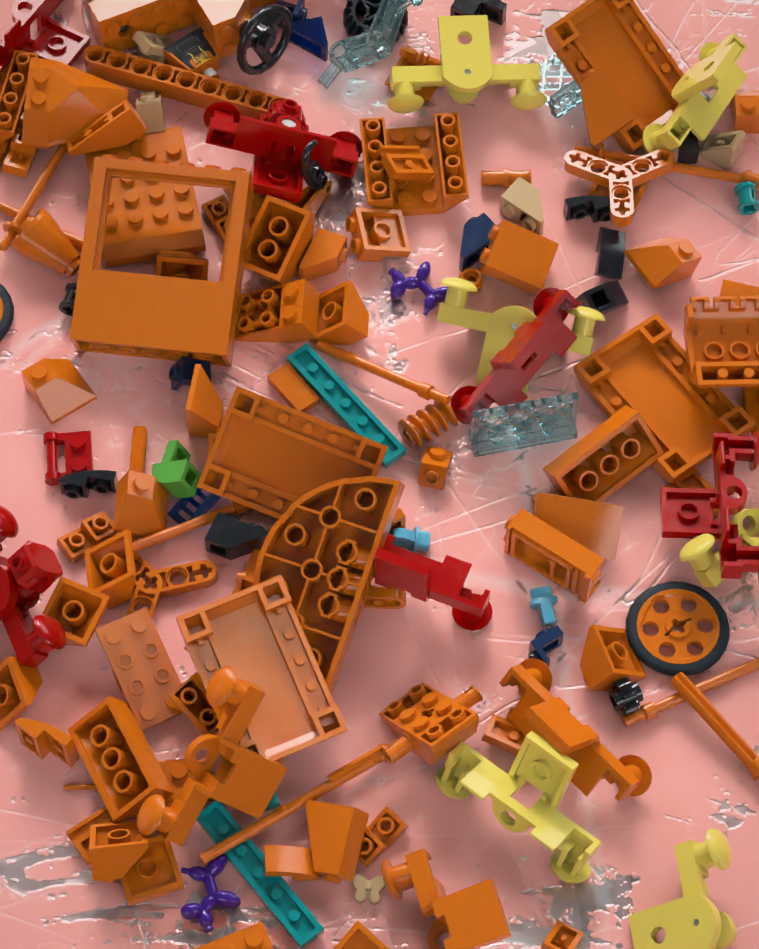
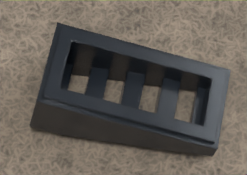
(688, 150)

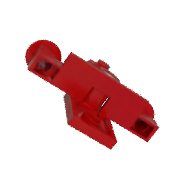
(278, 145)
(22, 581)

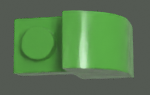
(176, 471)

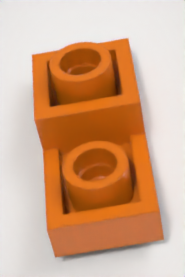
(217, 213)
(91, 533)
(381, 835)
(289, 861)

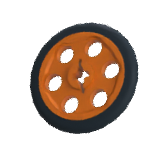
(673, 594)

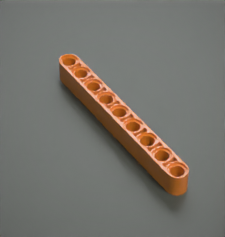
(174, 82)

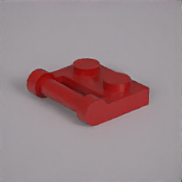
(77, 453)

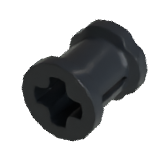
(65, 305)

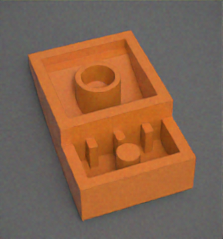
(585, 521)

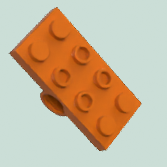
(141, 667)

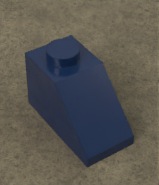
(474, 240)

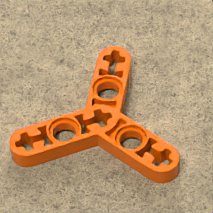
(619, 178)
(163, 585)

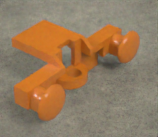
(553, 722)
(246, 786)
(469, 916)

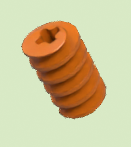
(425, 422)

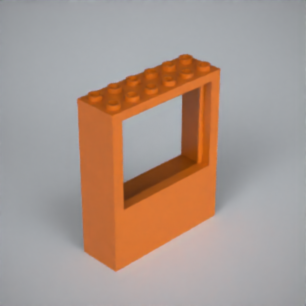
(152, 312)

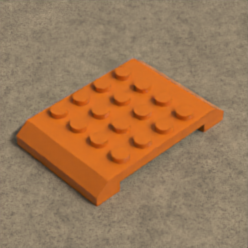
(630, 54)
(150, 214)
(652, 376)
(277, 454)
(267, 647)

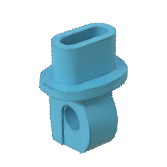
(412, 540)
(543, 600)

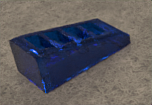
(209, 502)

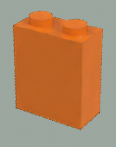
(518, 257)

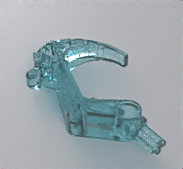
(370, 45)

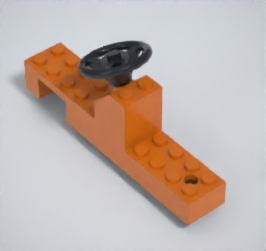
(224, 21)

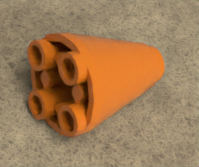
(47, 244)

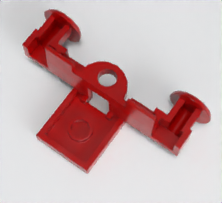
(54, 42)
(521, 357)
(690, 510)
(434, 581)

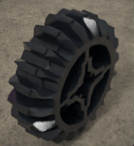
(367, 10)

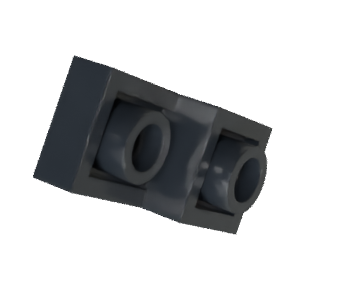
(582, 206)
(610, 253)
(79, 483)

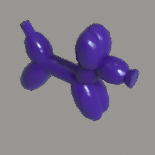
(402, 283)
(222, 898)

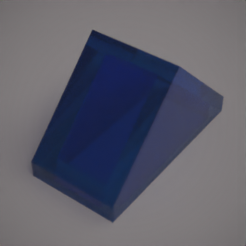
(311, 36)

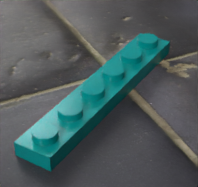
(343, 401)
(271, 890)

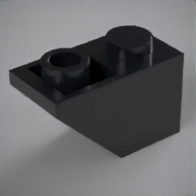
(604, 297)
(232, 537)

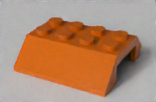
(722, 341)

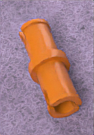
(504, 178)

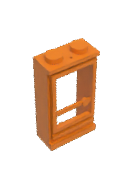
(552, 554)

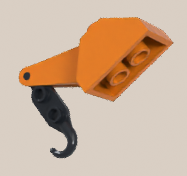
(286, 228)

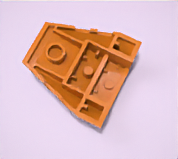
(63, 102)

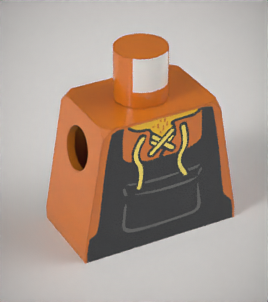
(194, 54)

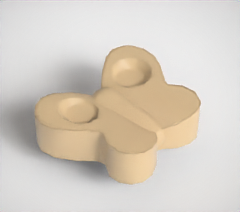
(368, 889)

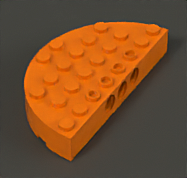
(327, 559)

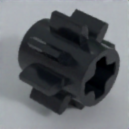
(626, 696)

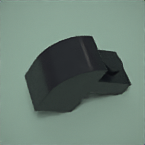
(493, 9)

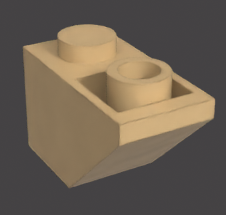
(151, 110)
(523, 205)

